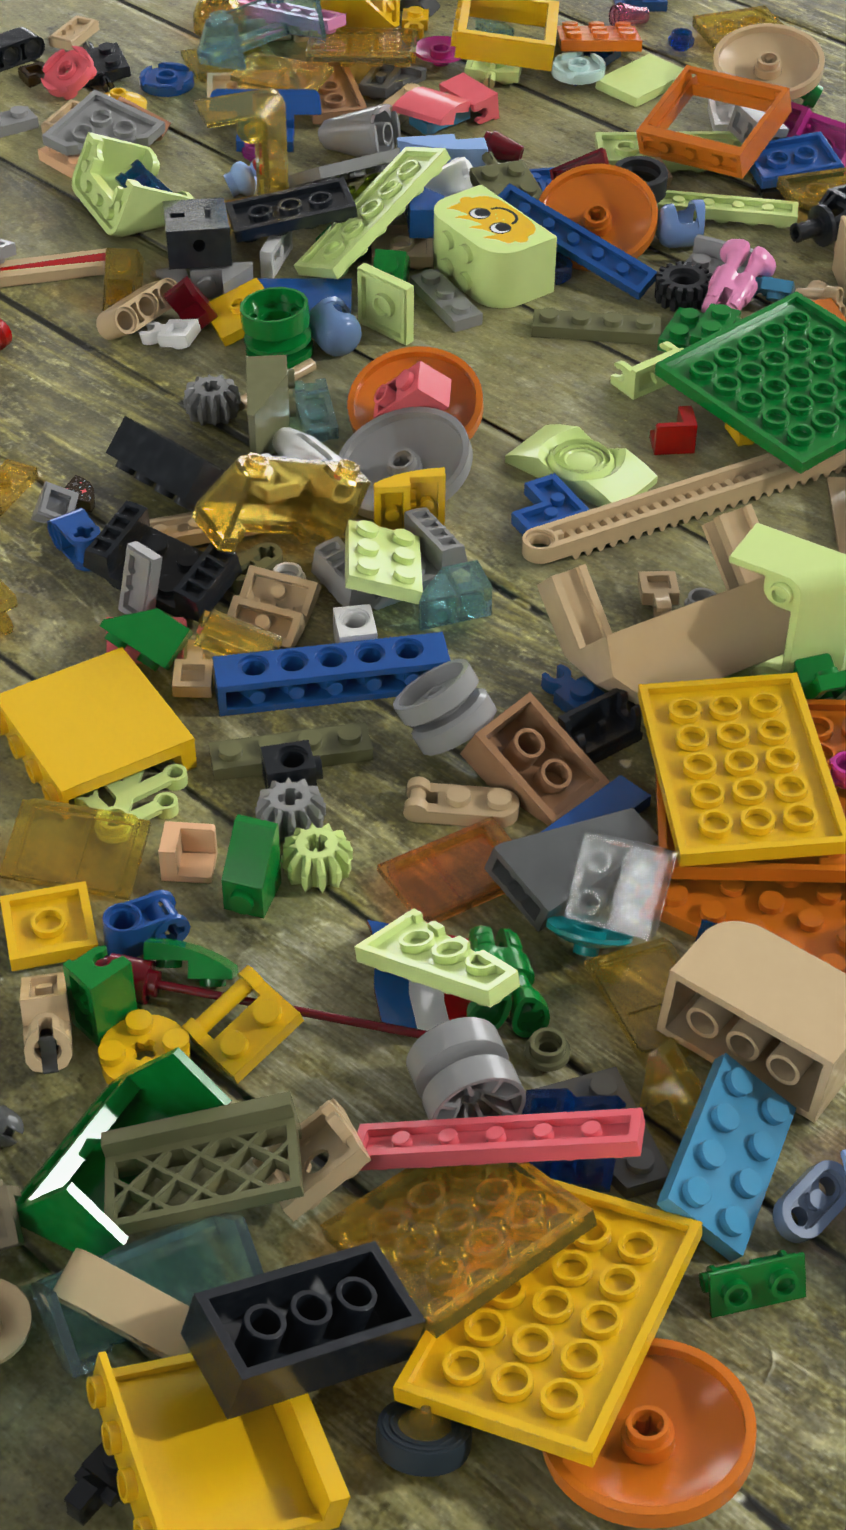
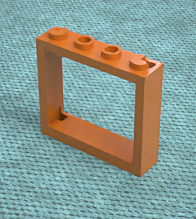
(706, 154)

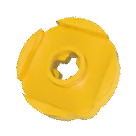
(135, 1034)

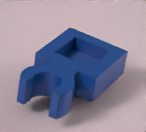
(567, 691)

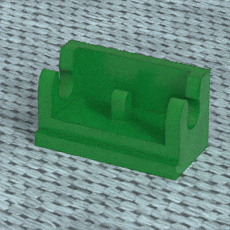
(99, 994)

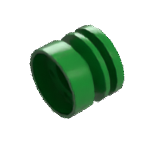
(277, 324)

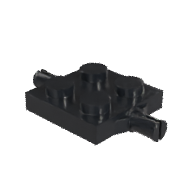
(109, 64)

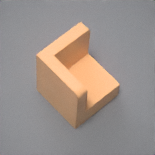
(188, 852)

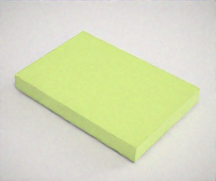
(640, 80)

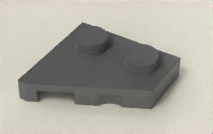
(388, 79)

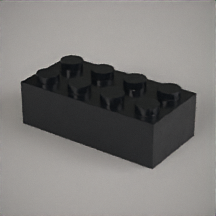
(301, 1328)

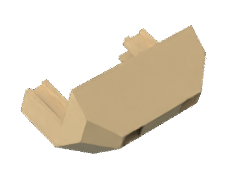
(685, 644)

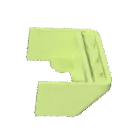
(803, 581)

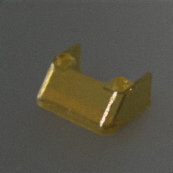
(258, 120)

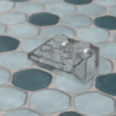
(620, 885)

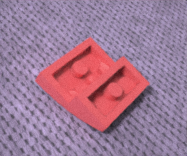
(431, 106)

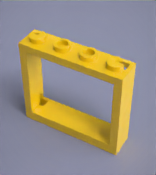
(506, 48)

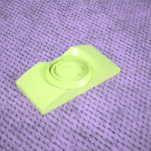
(584, 465)

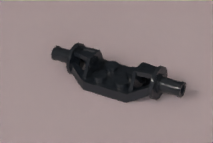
(822, 219)

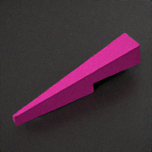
(805, 121)

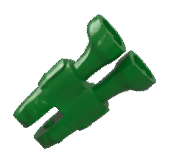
(527, 1005)

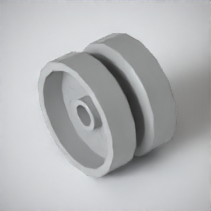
(445, 707)

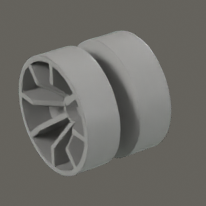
(464, 1071)

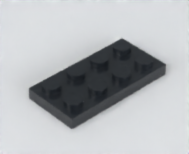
(291, 210)

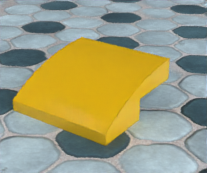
(408, 492)

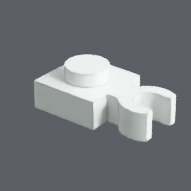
(175, 333)

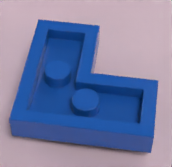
(551, 502)

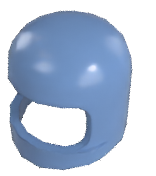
(677, 228)
(334, 330)

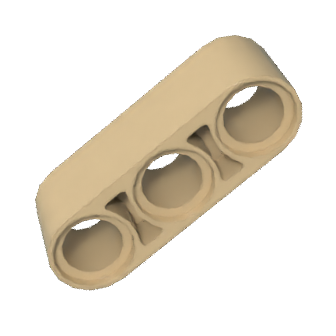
(135, 310)
(123, 1304)

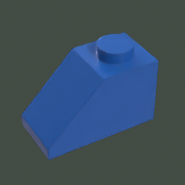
(421, 214)

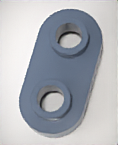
(809, 1203)

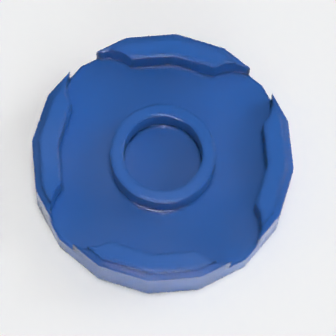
(167, 80)

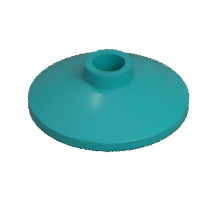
(586, 937)

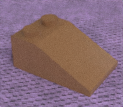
(535, 760)

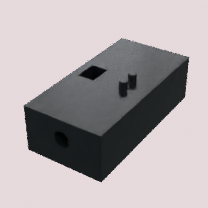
(197, 233)

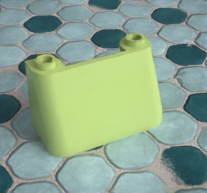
(118, 208)

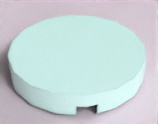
(578, 69)

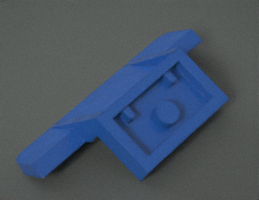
(297, 103)

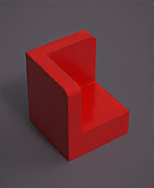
(676, 436)

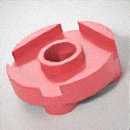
(79, 68)

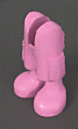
(736, 288)

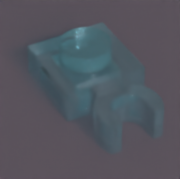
(493, 26)

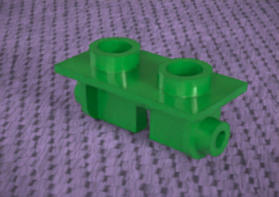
(756, 1284)

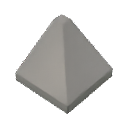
(175, 274)
(54, 502)

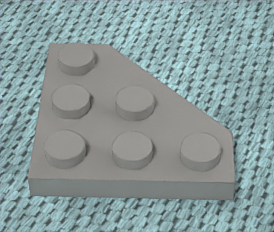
(104, 117)

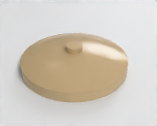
(773, 56)

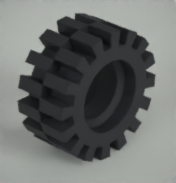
(681, 286)

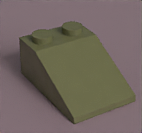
(268, 399)

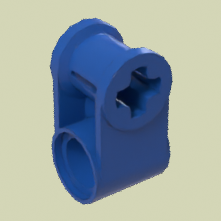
(73, 535)
(135, 921)

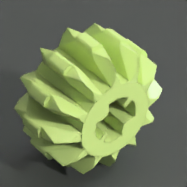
(317, 857)

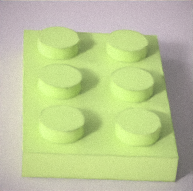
(383, 561)

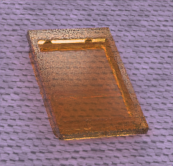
(447, 873)

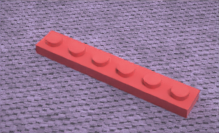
(504, 1139)

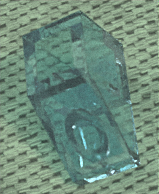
(455, 596)

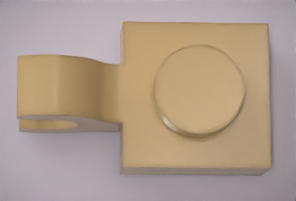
(658, 590)
(193, 675)

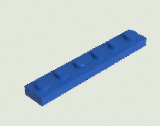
(584, 246)

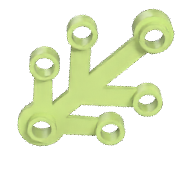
(133, 790)

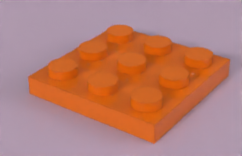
(598, 37)

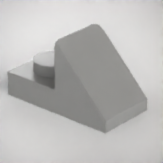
(222, 279)

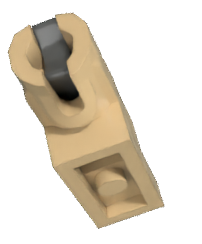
(46, 1022)

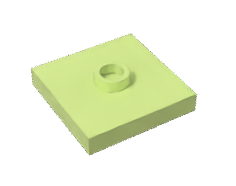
(385, 303)

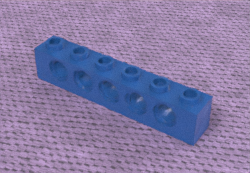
(324, 673)

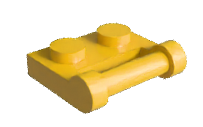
(252, 1033)

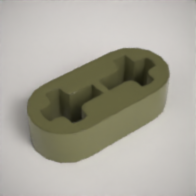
(262, 555)

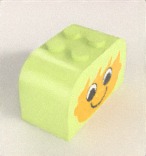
(492, 249)

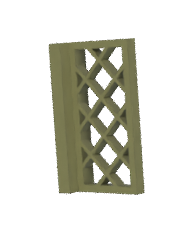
(197, 1141)

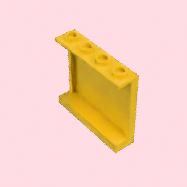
(92, 726)
(203, 1472)

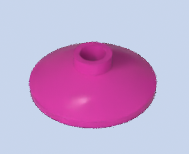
(436, 50)

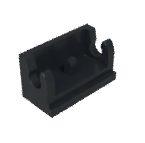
(603, 725)

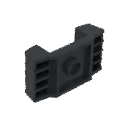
(188, 577)

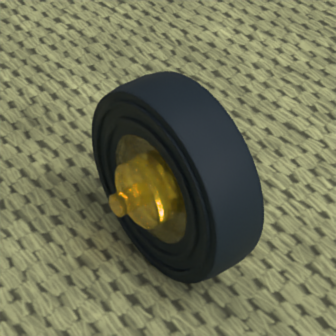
(421, 1441)

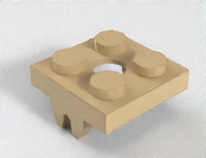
(322, 1132)

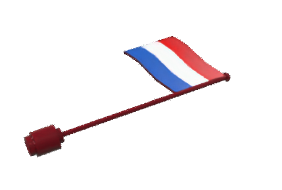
(402, 1005)

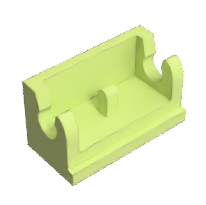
(641, 378)

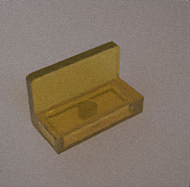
(230, 635)

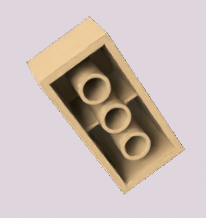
(764, 1008)

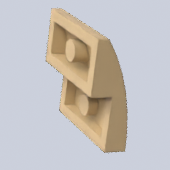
(276, 603)

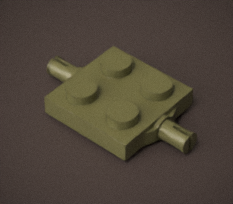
(498, 175)

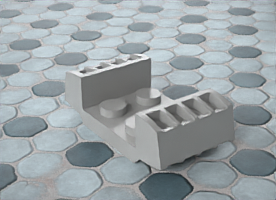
(437, 550)

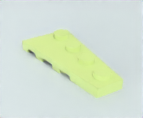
(434, 959)

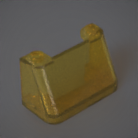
(281, 497)

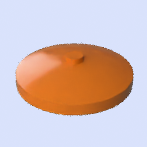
(607, 203)
(465, 394)
(674, 1446)

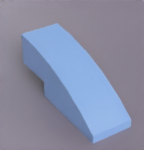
(470, 148)

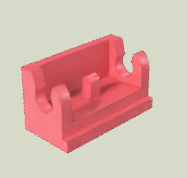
(482, 98)

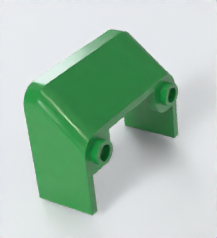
(69, 1189)

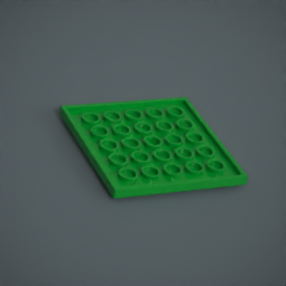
(773, 379)

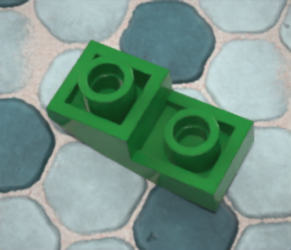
(202, 963)

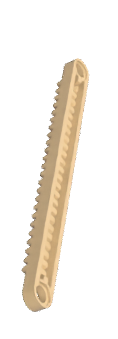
(668, 506)

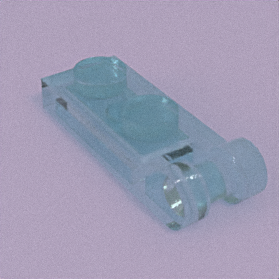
(316, 410)

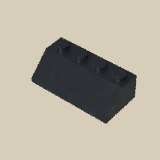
(162, 462)

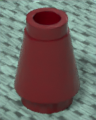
(503, 146)

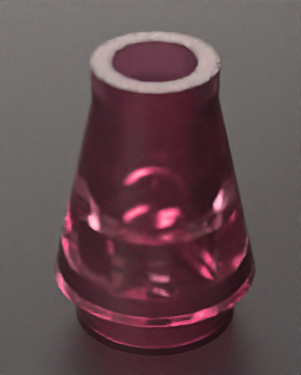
(628, 13)

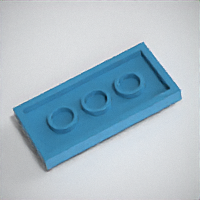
(727, 1156)

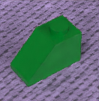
(252, 867)

